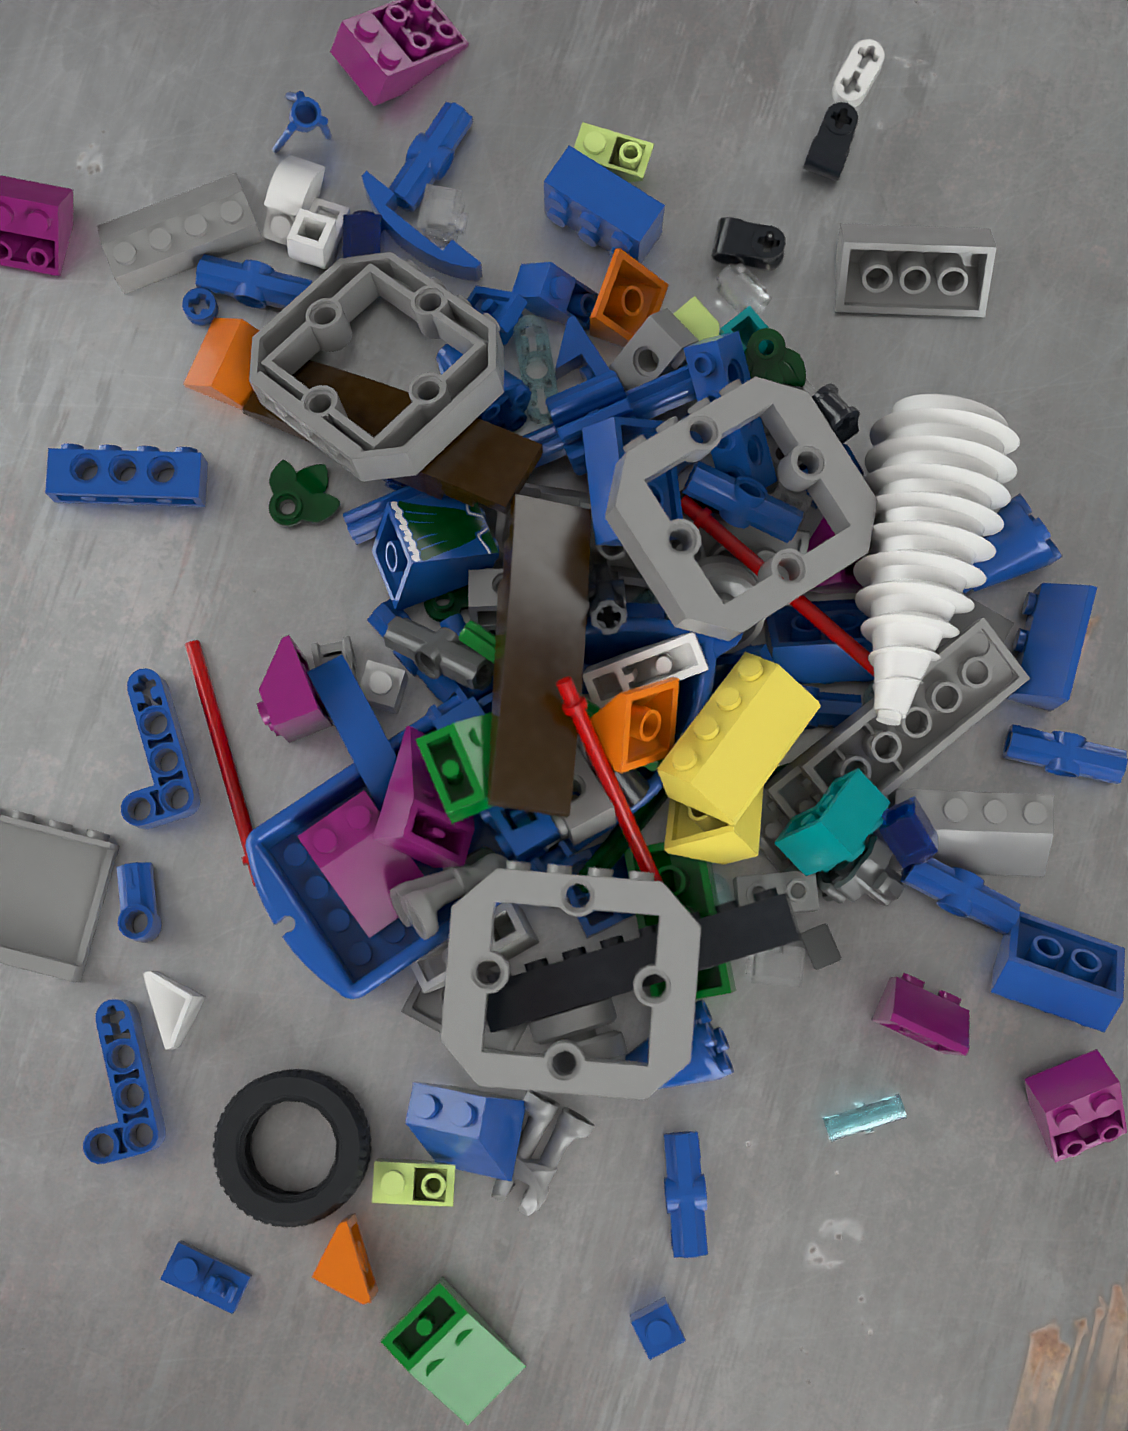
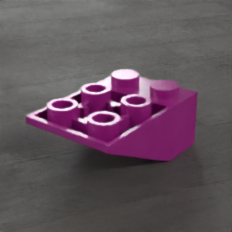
(395, 46)
(414, 814)

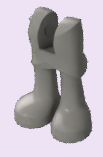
(421, 898)
(539, 1172)

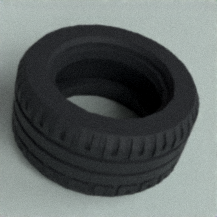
(234, 1142)

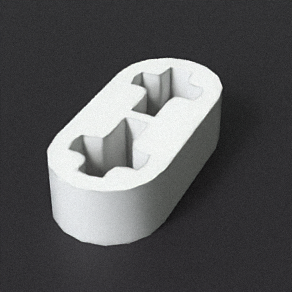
(864, 77)

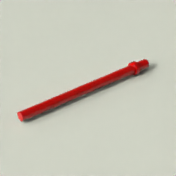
(703, 519)
(576, 708)
(220, 745)

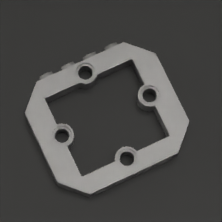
(440, 403)
(802, 437)
(468, 994)

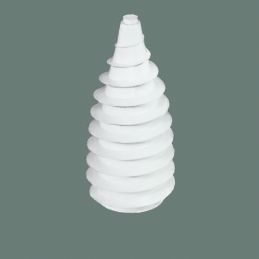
(936, 486)

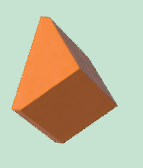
(625, 299)
(224, 362)
(638, 724)
(347, 1264)

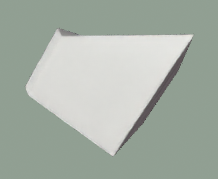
(173, 1007)

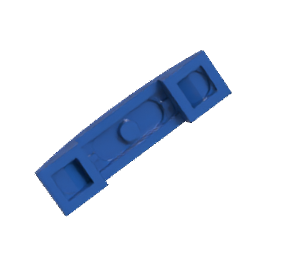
(450, 261)
(356, 725)

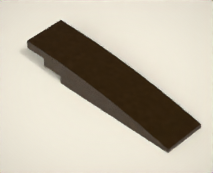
(477, 466)
(536, 646)

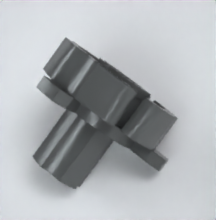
(864, 875)

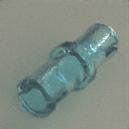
(865, 1118)

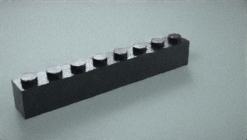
(610, 971)

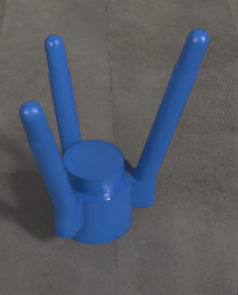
(303, 117)

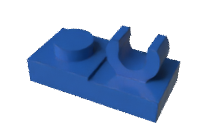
(206, 1277)

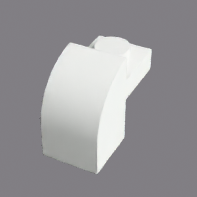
(290, 189)
(317, 233)

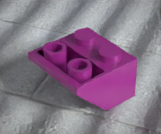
(34, 225)
(1077, 1105)

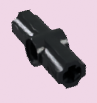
(606, 599)

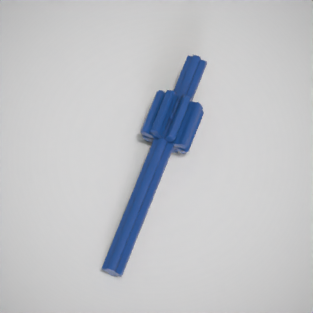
(570, 411)

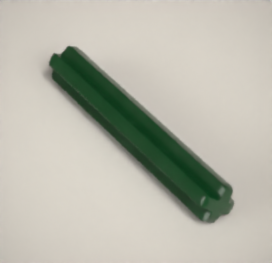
(616, 843)

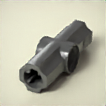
(439, 653)

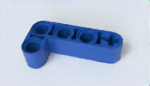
(155, 748)
(120, 1079)

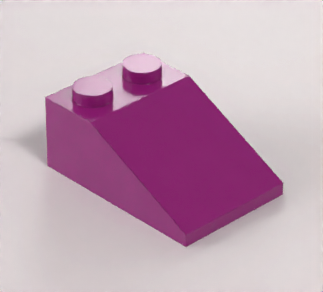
(357, 864)
(924, 1016)

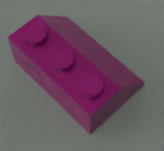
(289, 696)

